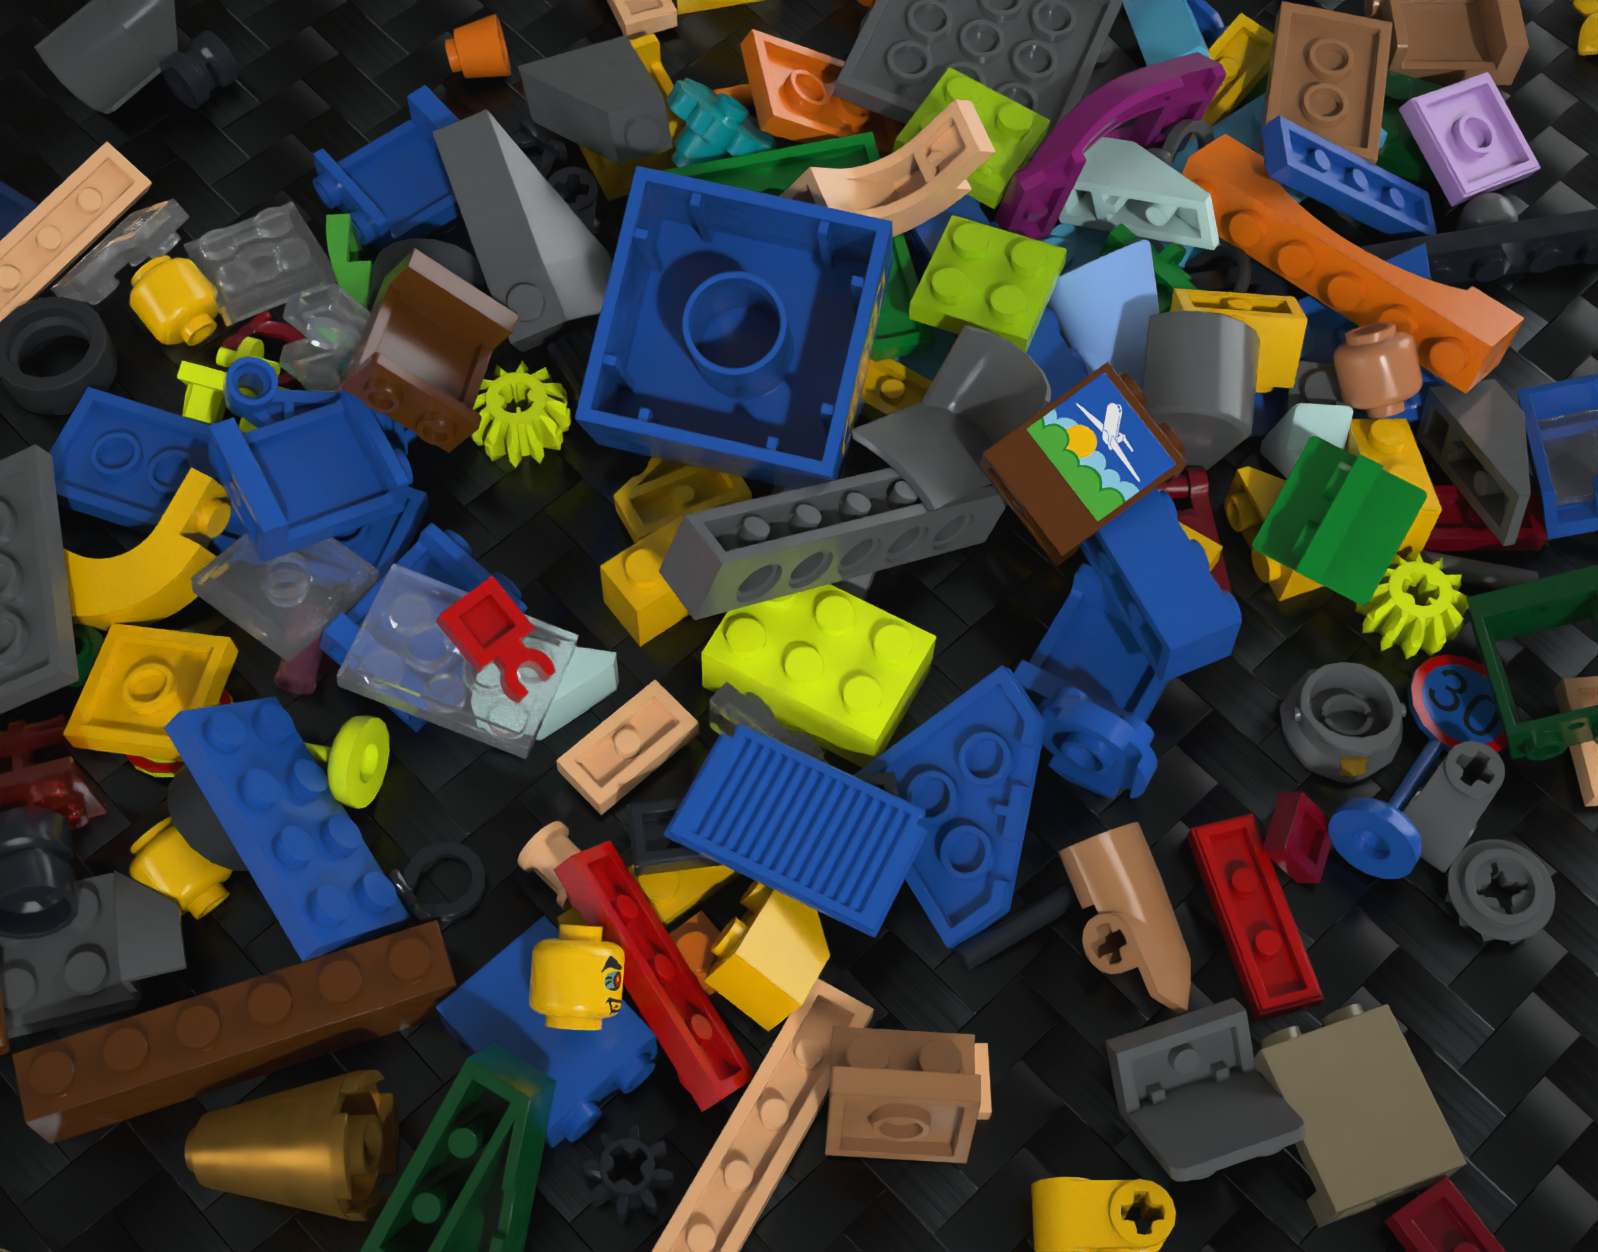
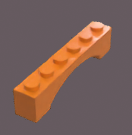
(1454, 329)

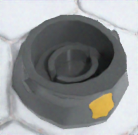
(1343, 721)

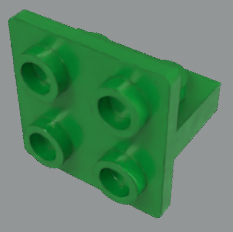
(1339, 520)

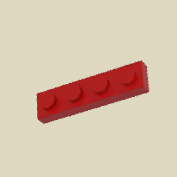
(656, 975)

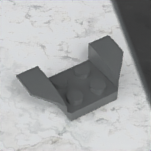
(95, 961)

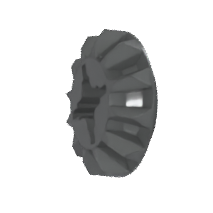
(1513, 870)

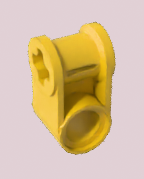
(1090, 1215)

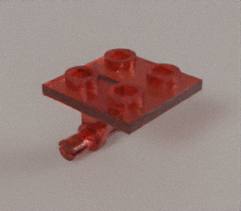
(48, 785)

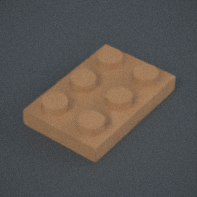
(1329, 76)

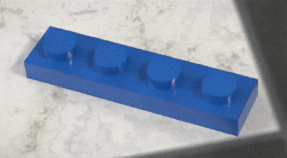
(1345, 181)

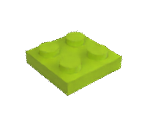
(1009, 125)
(987, 281)

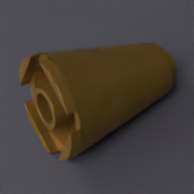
(304, 1147)

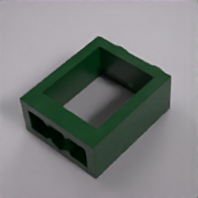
(1523, 611)

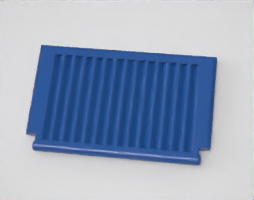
(800, 827)

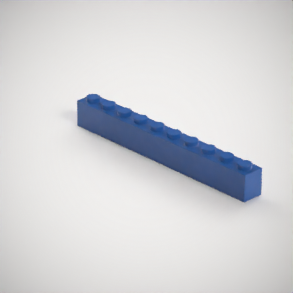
(1143, 554)

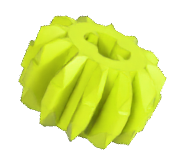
(521, 414)
(1415, 606)

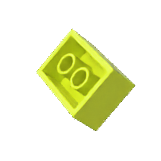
(823, 666)

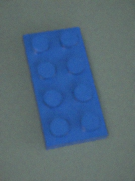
(287, 825)

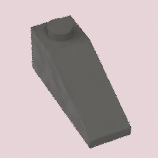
(1482, 450)

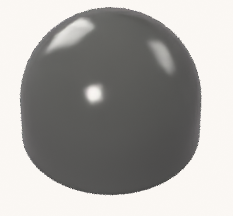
(1486, 210)

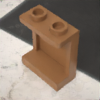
(1453, 38)

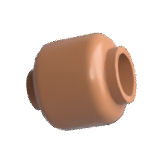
(1378, 369)

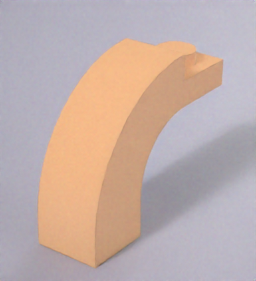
(910, 182)

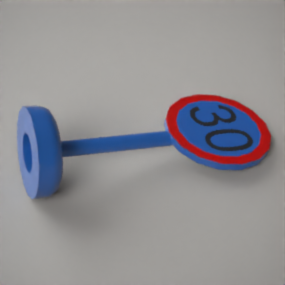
(1450, 707)

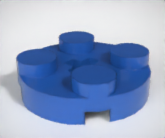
(1096, 746)

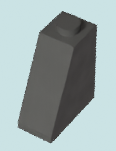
(599, 100)

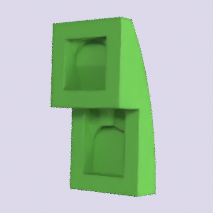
(346, 258)

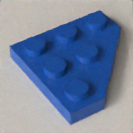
(976, 782)

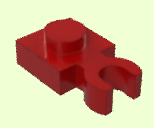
(491, 630)

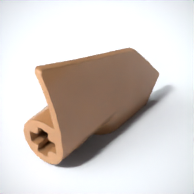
(1134, 913)

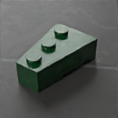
(475, 1165)

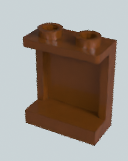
(428, 350)

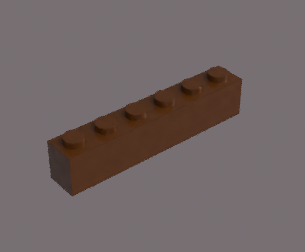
(234, 1033)

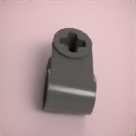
(1448, 808)

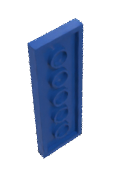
(131, 458)

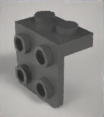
(1197, 1093)

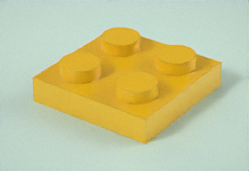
(142, 684)

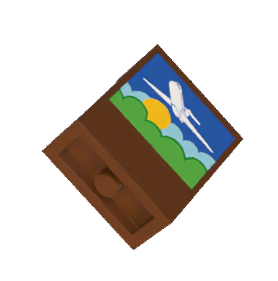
(1083, 461)

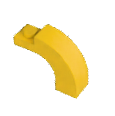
(157, 573)

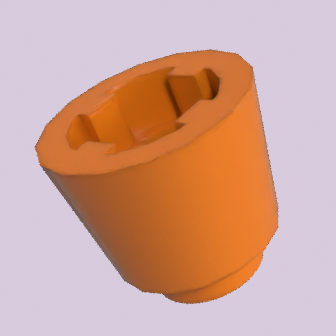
(479, 49)

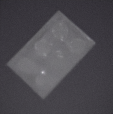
(416, 668)

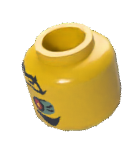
(576, 978)

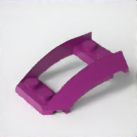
(1158, 93)

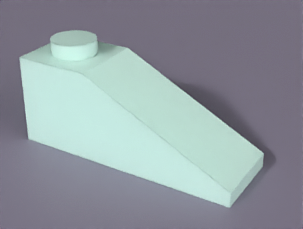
(1141, 192)

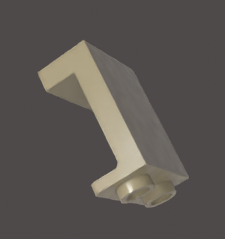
(1363, 1110)

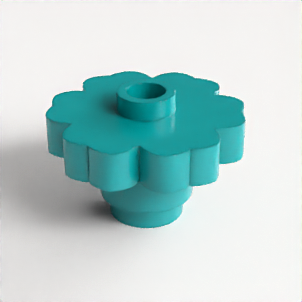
(715, 126)

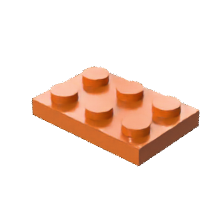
(797, 97)

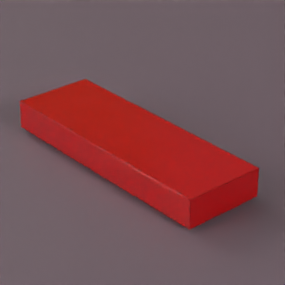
(1254, 918)

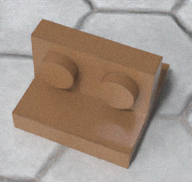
(902, 1095)

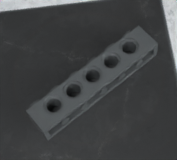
(815, 539)

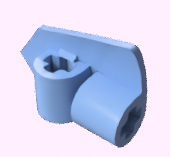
(1108, 307)

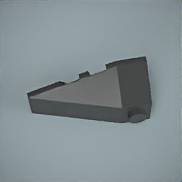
(523, 233)

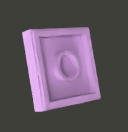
(1469, 138)

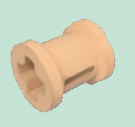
(547, 851)

